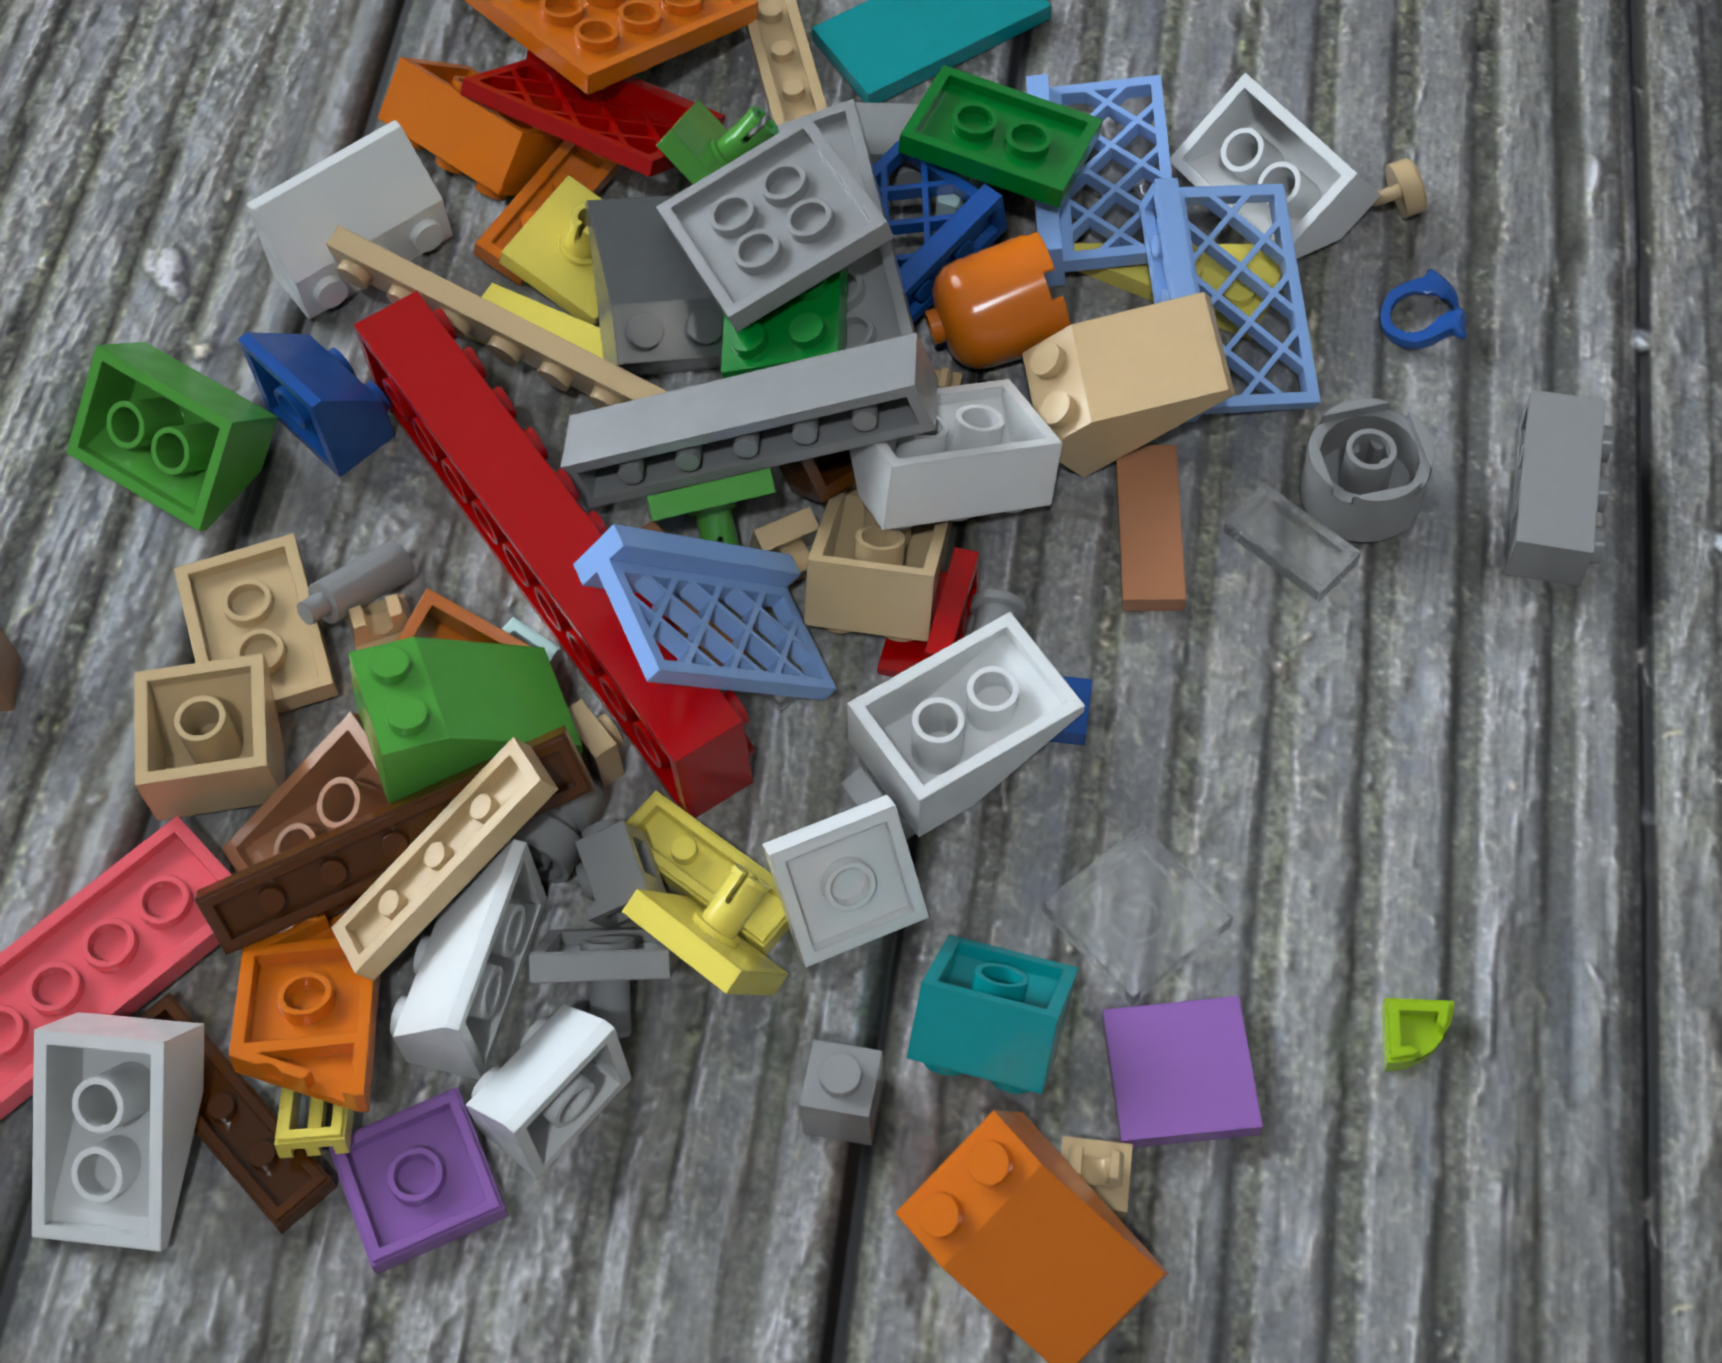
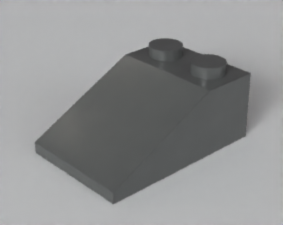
(647, 292)

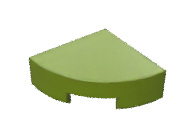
(1413, 1030)

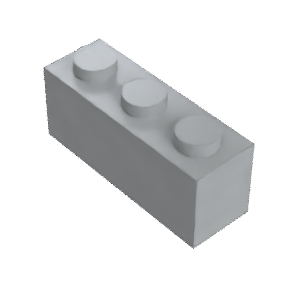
(1559, 488)

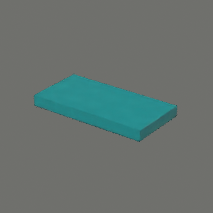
(900, 43)

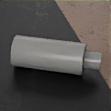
(357, 584)

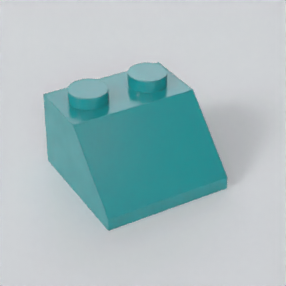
(991, 1015)

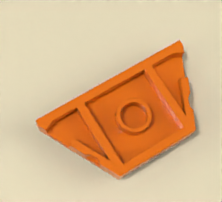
(306, 1016)

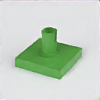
(703, 145)
(711, 502)

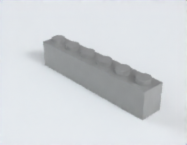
(752, 421)

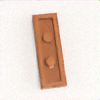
(1150, 530)

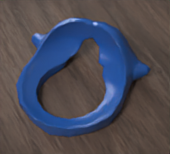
(1447, 325)

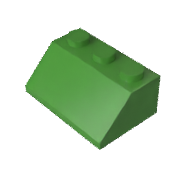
(168, 432)

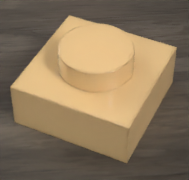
(599, 743)

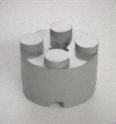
(1366, 470)

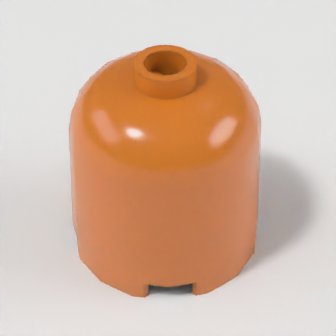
(996, 303)

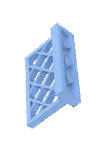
(1056, 223)
(1174, 275)
(708, 577)

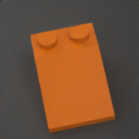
(1031, 1239)

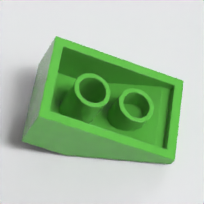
(451, 705)

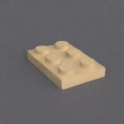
(248, 607)

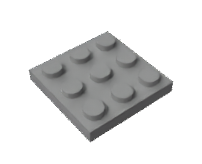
(774, 223)

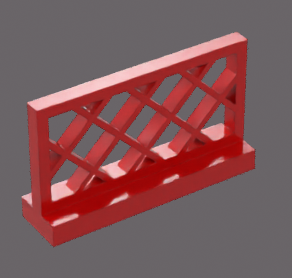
(613, 122)

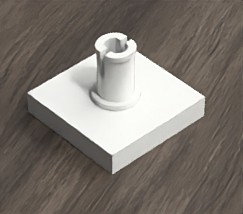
(846, 880)

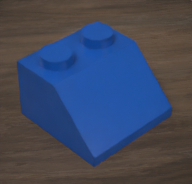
(319, 397)

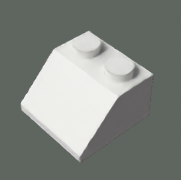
(550, 1087)

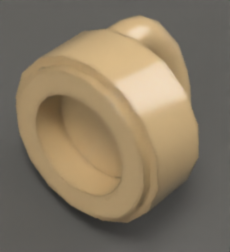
(1404, 188)

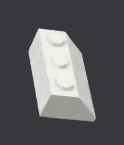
(1260, 142)
(367, 188)
(980, 460)
(471, 967)

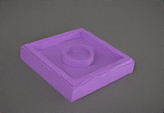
(1181, 1072)
(418, 1181)

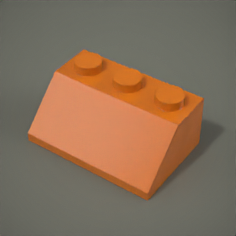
(462, 132)

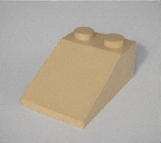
(1127, 378)
(873, 576)

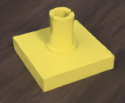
(555, 251)
(710, 936)

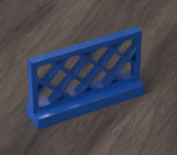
(959, 234)

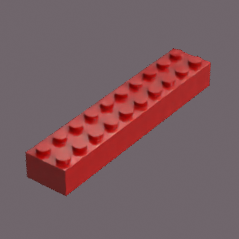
(537, 532)

